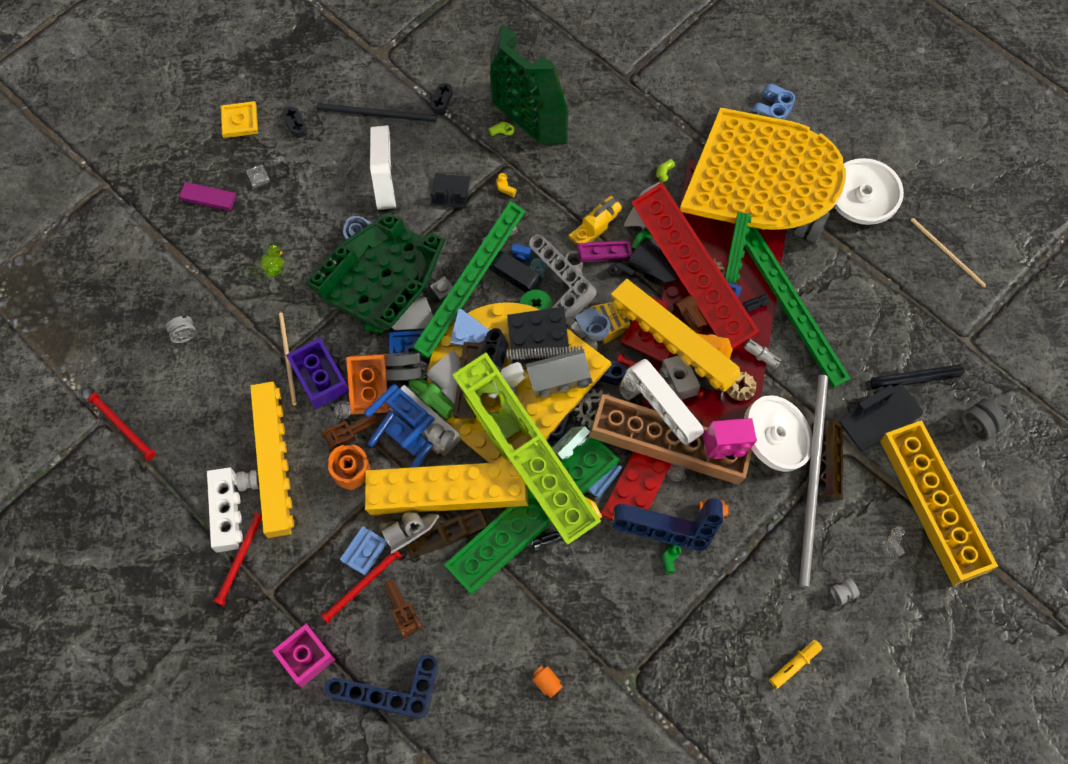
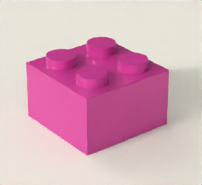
(729, 438)
(303, 655)

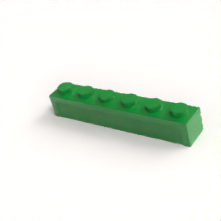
(736, 250)

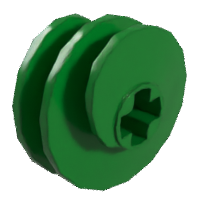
(537, 298)

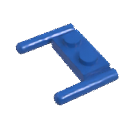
(406, 408)
(399, 430)

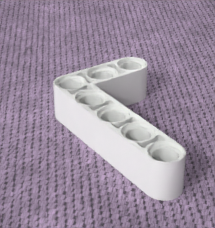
(381, 167)
(646, 380)

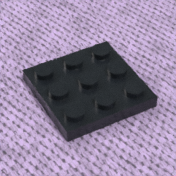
(537, 330)

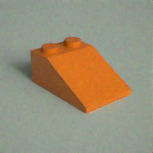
(366, 381)

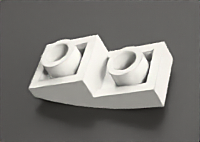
(513, 376)

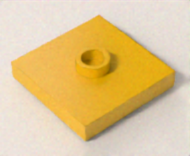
(239, 119)

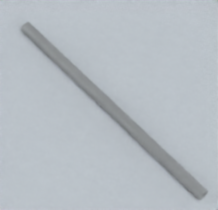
(813, 482)

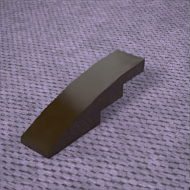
(448, 533)

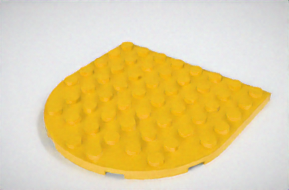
(765, 169)
(545, 412)

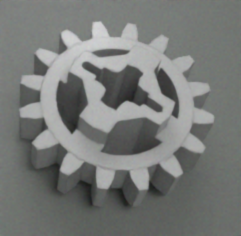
(590, 402)

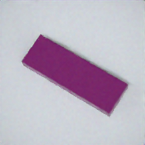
(207, 196)
(604, 251)

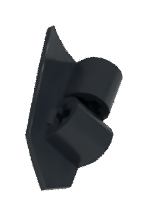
(652, 262)

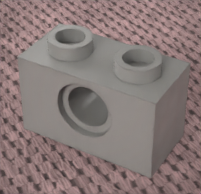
(684, 387)

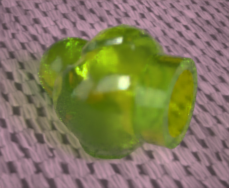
(273, 262)

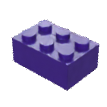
(317, 373)

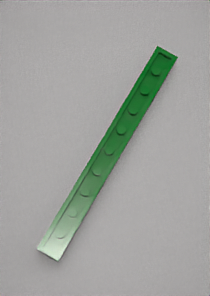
(468, 280)
(795, 309)

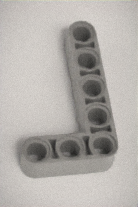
(567, 273)

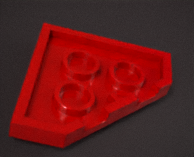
(644, 342)

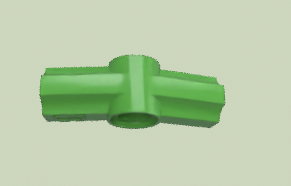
(432, 397)

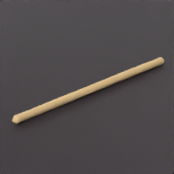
(953, 257)
(288, 365)

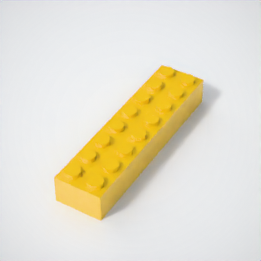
(444, 488)
(938, 503)

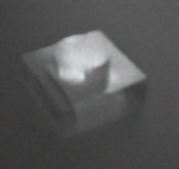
(257, 176)

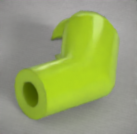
(502, 127)
(662, 169)

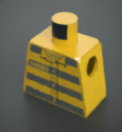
(618, 320)

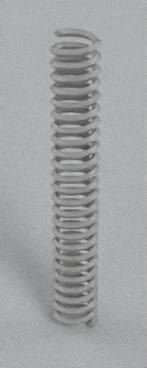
(553, 353)

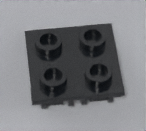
(450, 190)

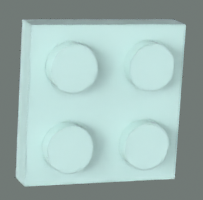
(569, 441)

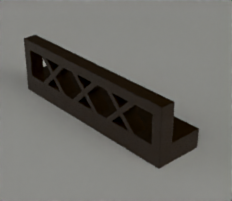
(461, 408)
(834, 460)

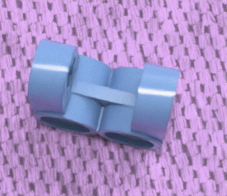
(782, 100)

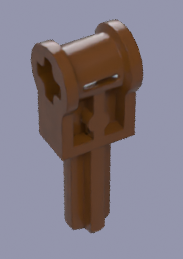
(344, 433)
(403, 612)

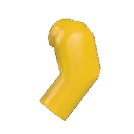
(503, 187)

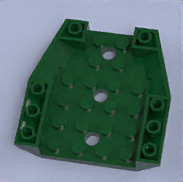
(527, 92)
(361, 261)

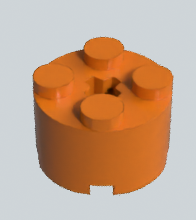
(350, 456)

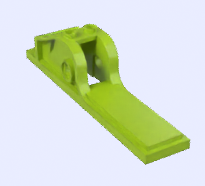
(535, 459)

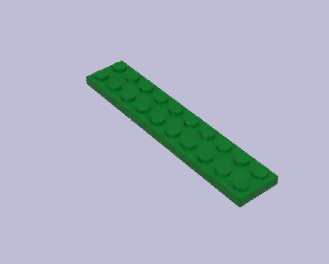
(521, 525)

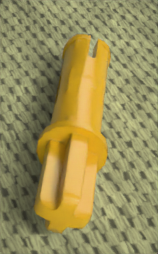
(801, 659)

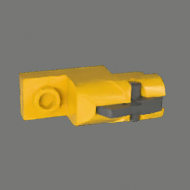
(596, 221)

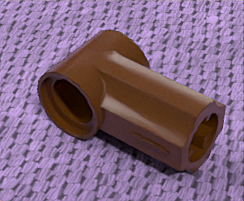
(688, 310)

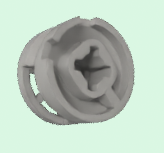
(181, 328)

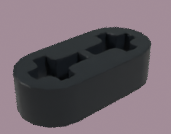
(445, 99)
(297, 121)

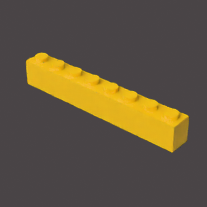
(676, 335)
(270, 460)

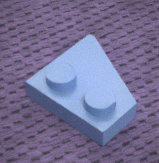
(467, 330)

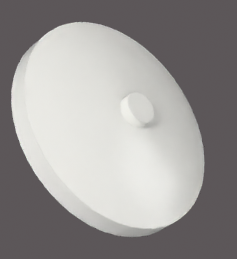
(870, 192)
(781, 433)

